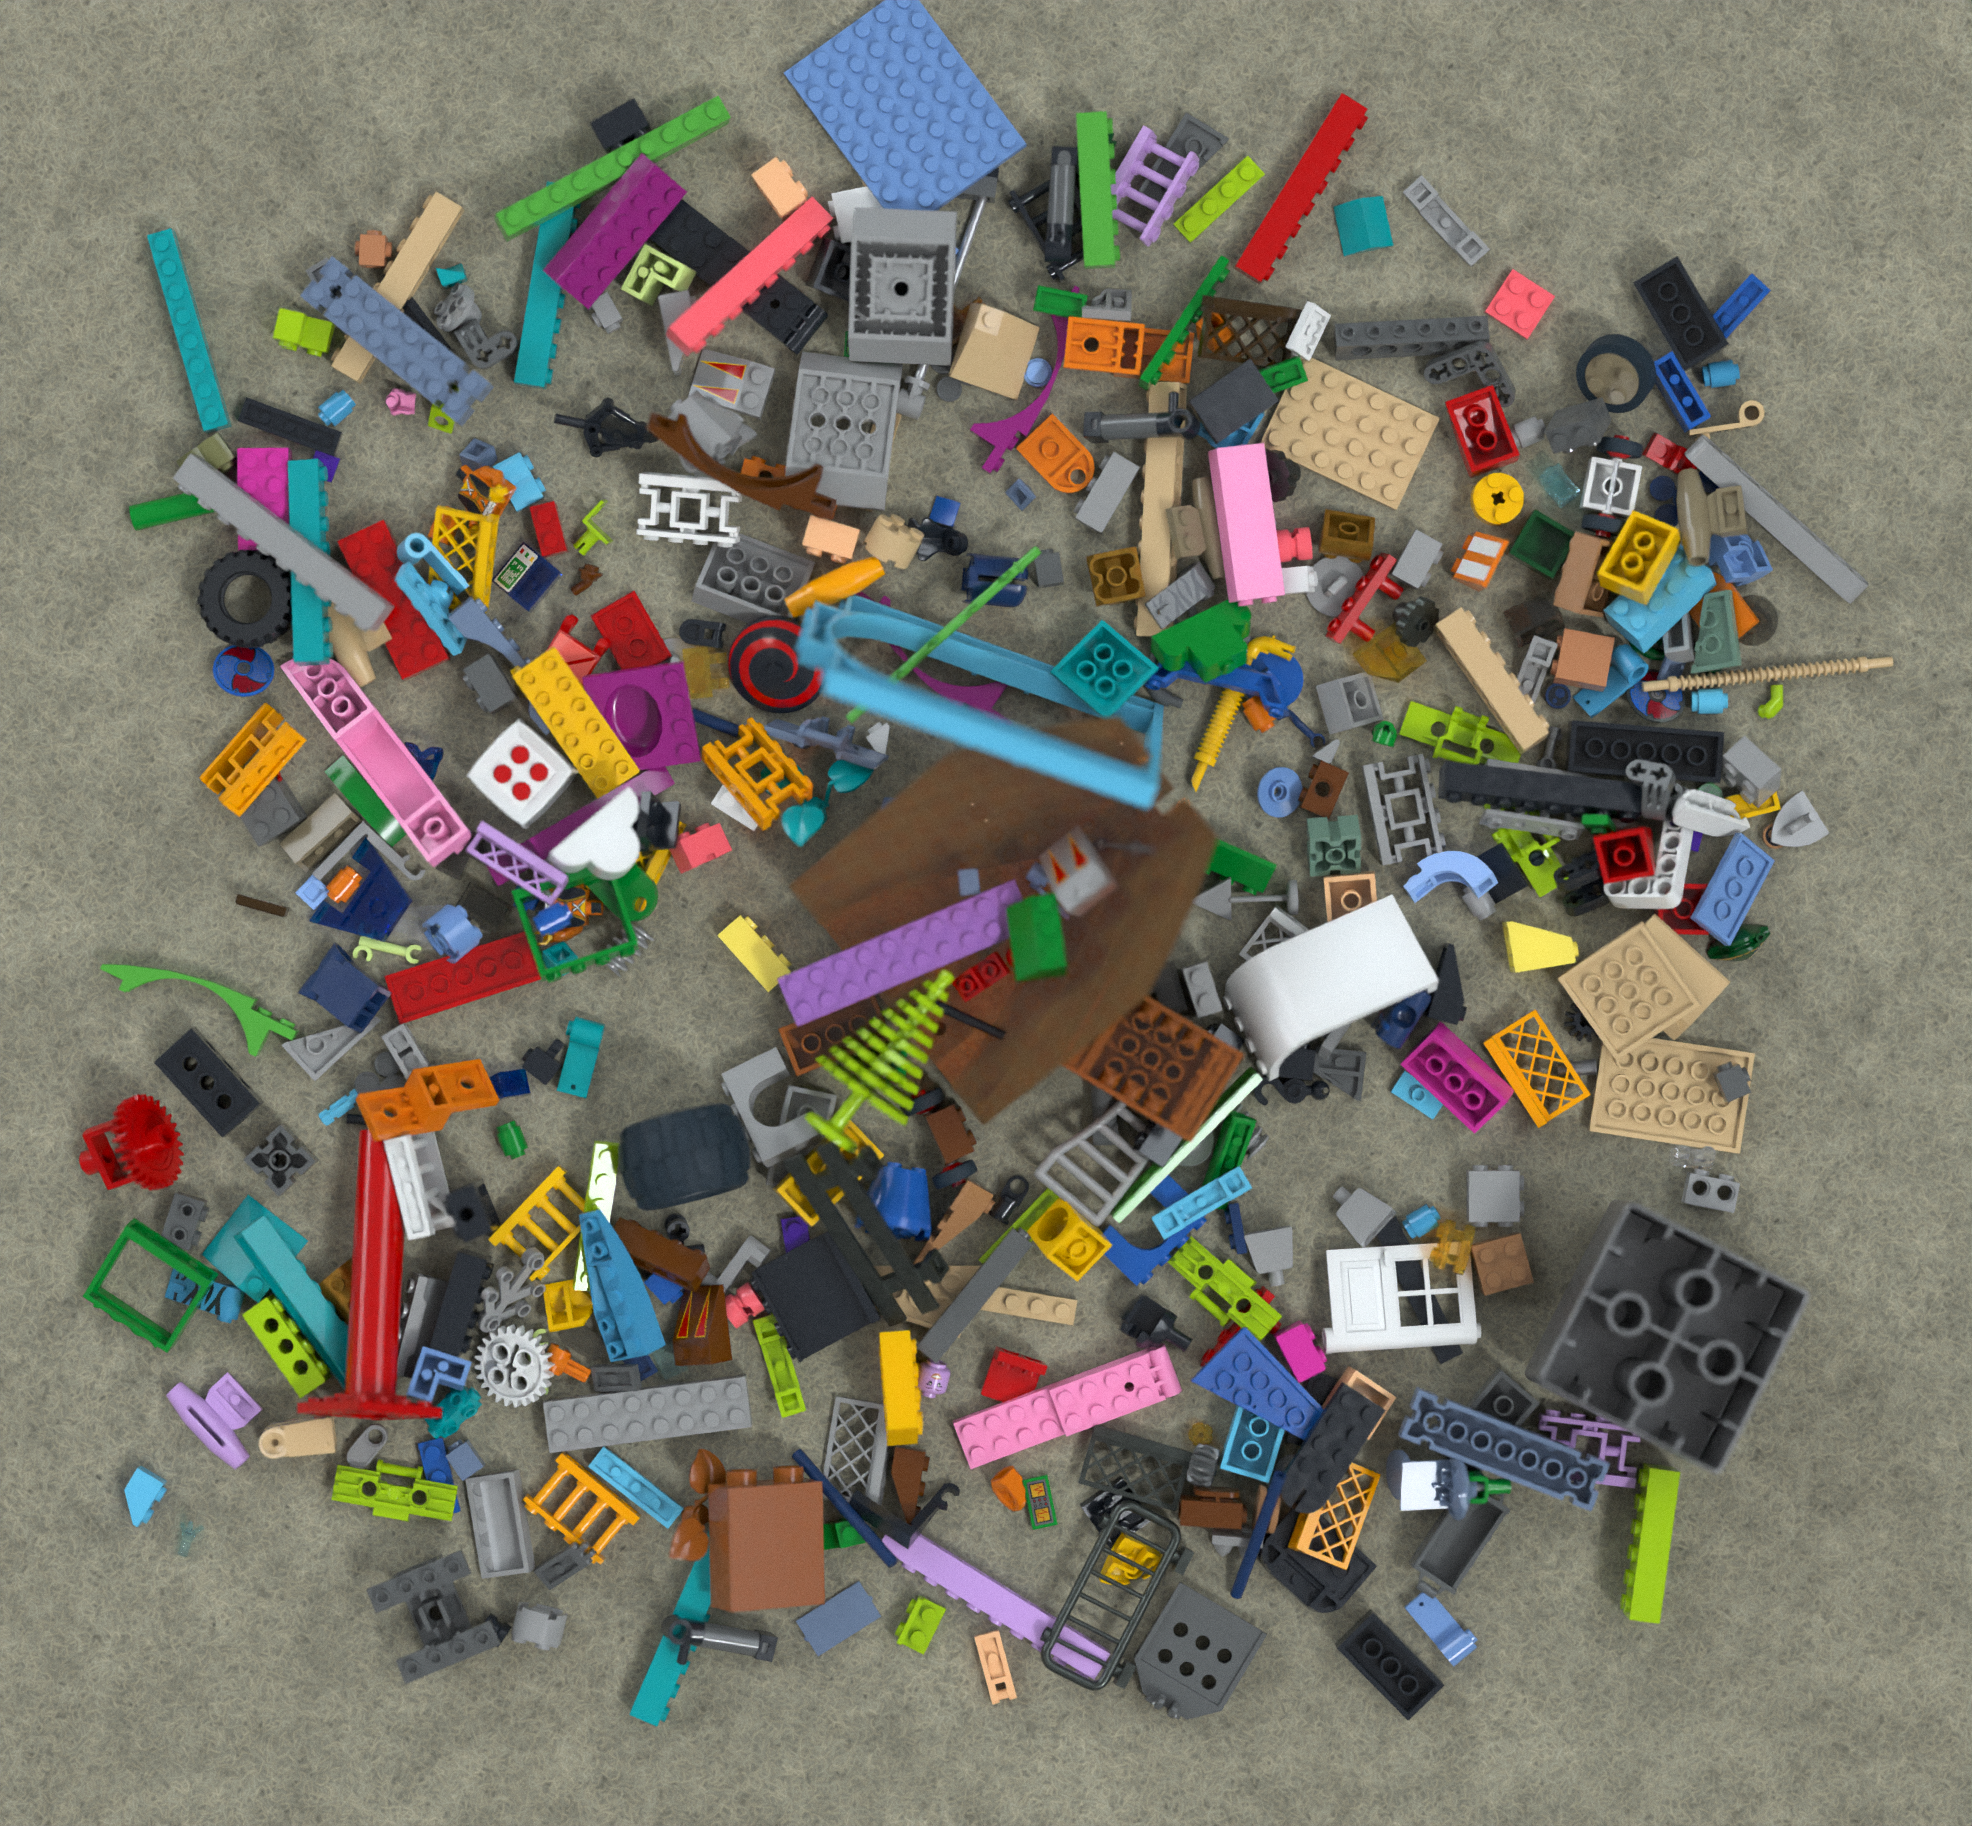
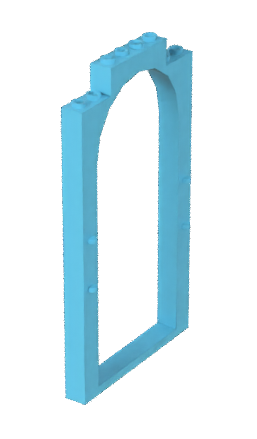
(858, 685)

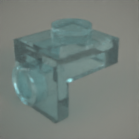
(1558, 485)

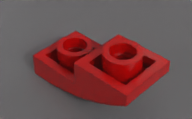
(981, 976)

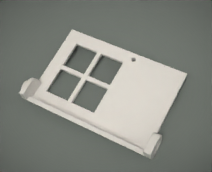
(1367, 1302)

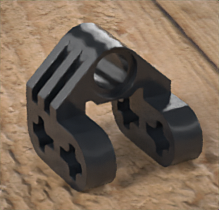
(1582, 872)

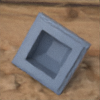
(1021, 494)
(1670, 668)

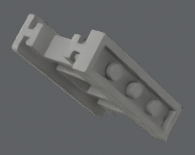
(1383, 813)

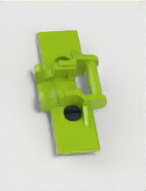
(1535, 860)

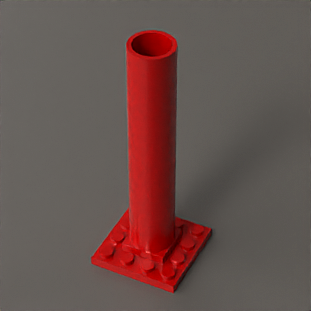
(374, 1301)

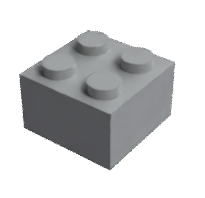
(1750, 772)

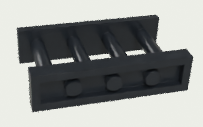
(1017, 205)

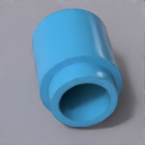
(1720, 373)
(336, 408)
(1421, 1221)

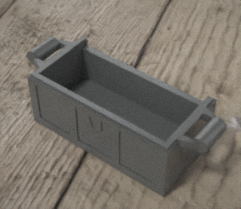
(1455, 1545)

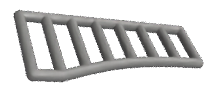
(1079, 1140)

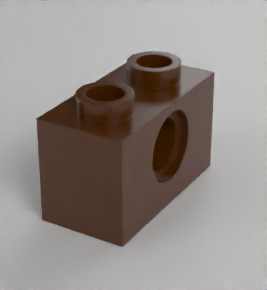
(1334, 778)

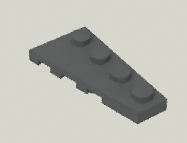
(1188, 136)

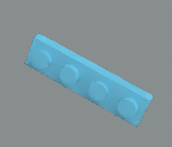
(636, 1487)

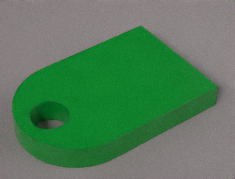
(632, 885)

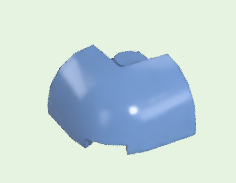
(1739, 558)

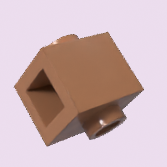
(373, 249)

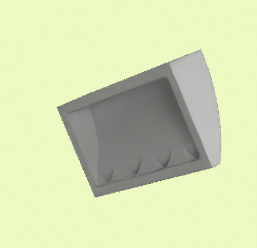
(500, 1524)

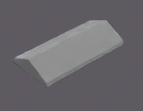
(797, 1103)

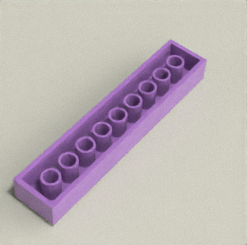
(899, 954)

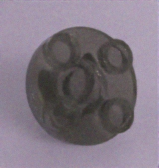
(1768, 618)

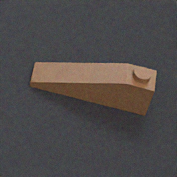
(964, 1210)

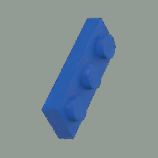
(1740, 304)
(436, 1464)

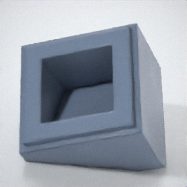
(478, 455)
(968, 882)

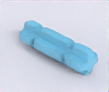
(338, 1108)

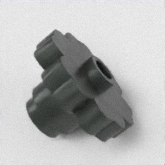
(1282, 475)
(1415, 620)

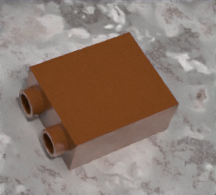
(766, 1540)

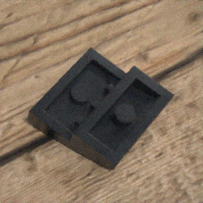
(1105, 1502)

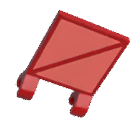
(577, 655)

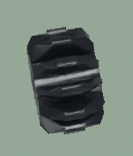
(1576, 1025)

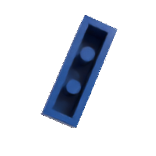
(1679, 393)

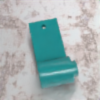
(580, 1056)

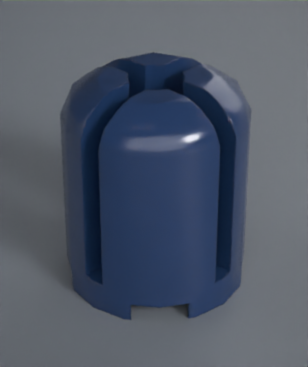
(992, 567)

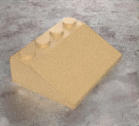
(1697, 972)

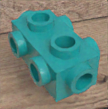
(456, 1408)

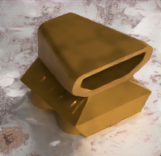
(1116, 576)

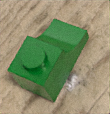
(840, 1535)

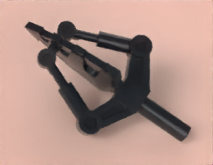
(615, 431)

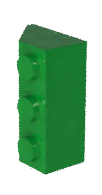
(1241, 867)
(1036, 938)

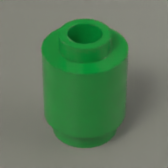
(511, 1140)

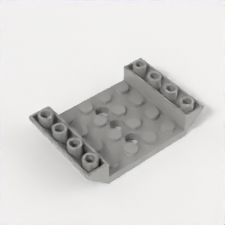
(852, 460)

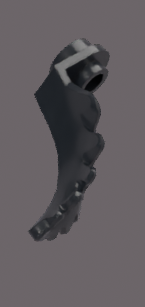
(938, 539)

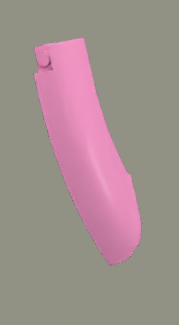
(381, 758)

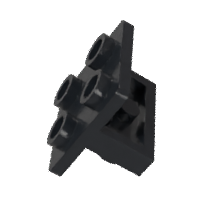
(656, 823)

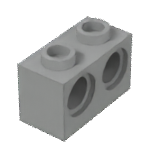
(405, 1049)
(1709, 1196)

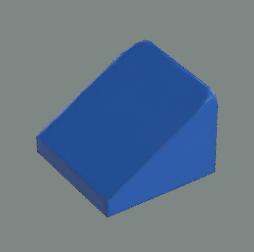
(945, 511)

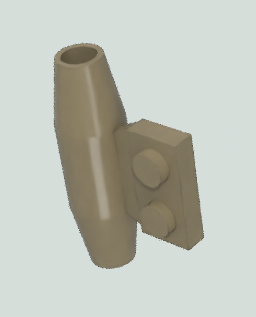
(1703, 515)
(1196, 528)

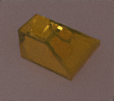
(1388, 657)

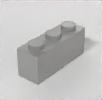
(1105, 492)

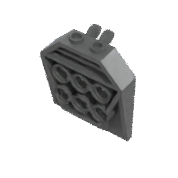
(1182, 1692)

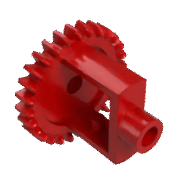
(146, 1146)

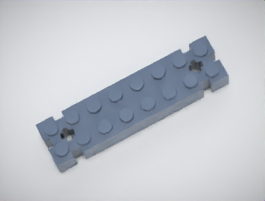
(397, 341)
(1504, 1448)

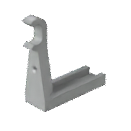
(377, 841)

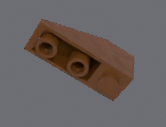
(907, 1475)

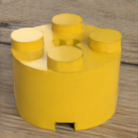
(1511, 496)

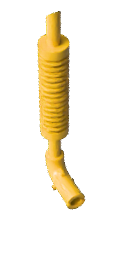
(1228, 706)

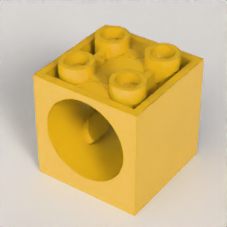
(1069, 1239)

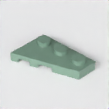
(1718, 635)

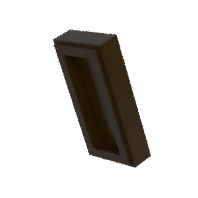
(262, 905)

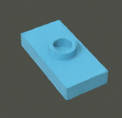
(1416, 1095)

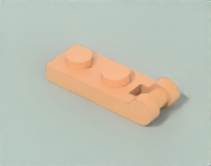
(995, 1665)

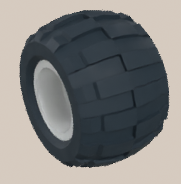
(684, 1156)

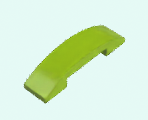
(780, 1367)

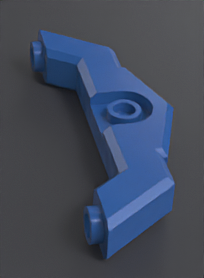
(1242, 679)

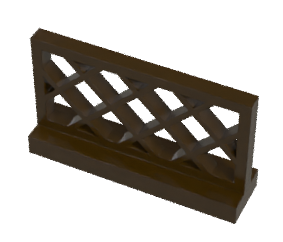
(1245, 309)

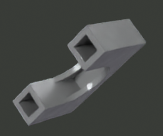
(744, 1085)

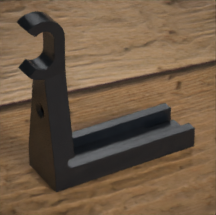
(894, 1526)

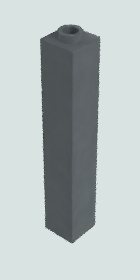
(975, 1294)

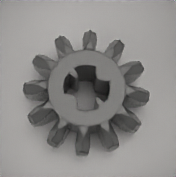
(1203, 1465)

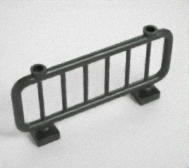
(1124, 1671)

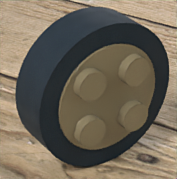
(1616, 371)

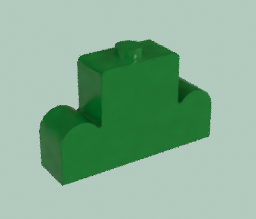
(1207, 641)

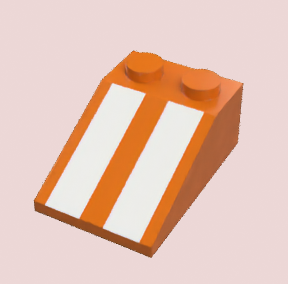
(1479, 560)

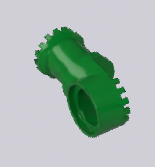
(1382, 737)

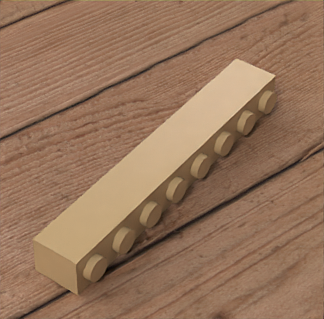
(404, 274)

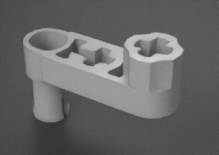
(751, 1251)

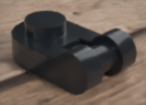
(693, 632)

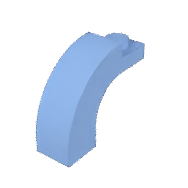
(1448, 867)

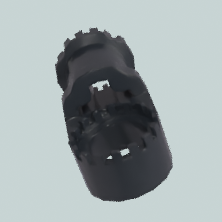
(1009, 1200)

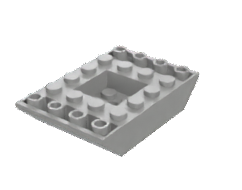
(910, 249)

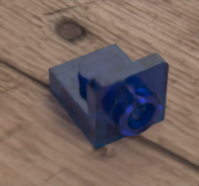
(510, 1083)

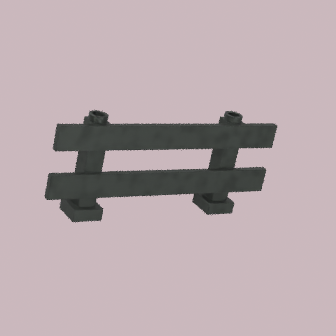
(905, 1274)

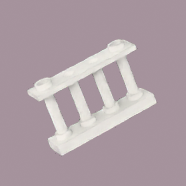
(419, 1183)

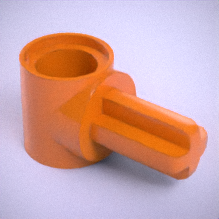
(565, 1364)

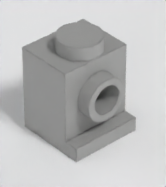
(606, 313)

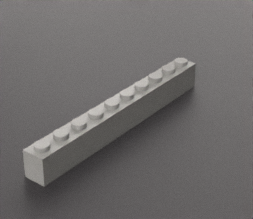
(283, 542)

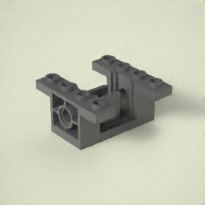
(444, 1638)

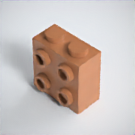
(1582, 660)

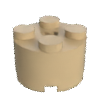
(893, 540)

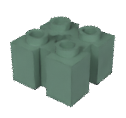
(1333, 845)

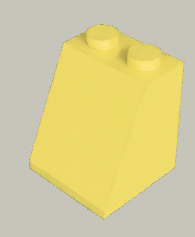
(1536, 948)

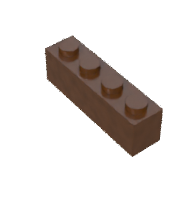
(663, 1256)

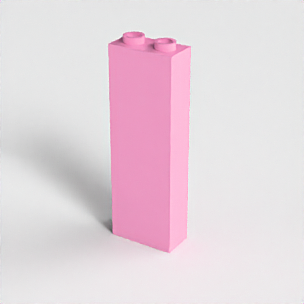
(1246, 524)

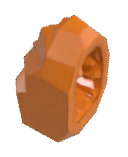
(1009, 1488)

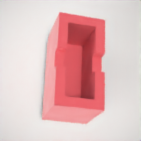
(700, 847)

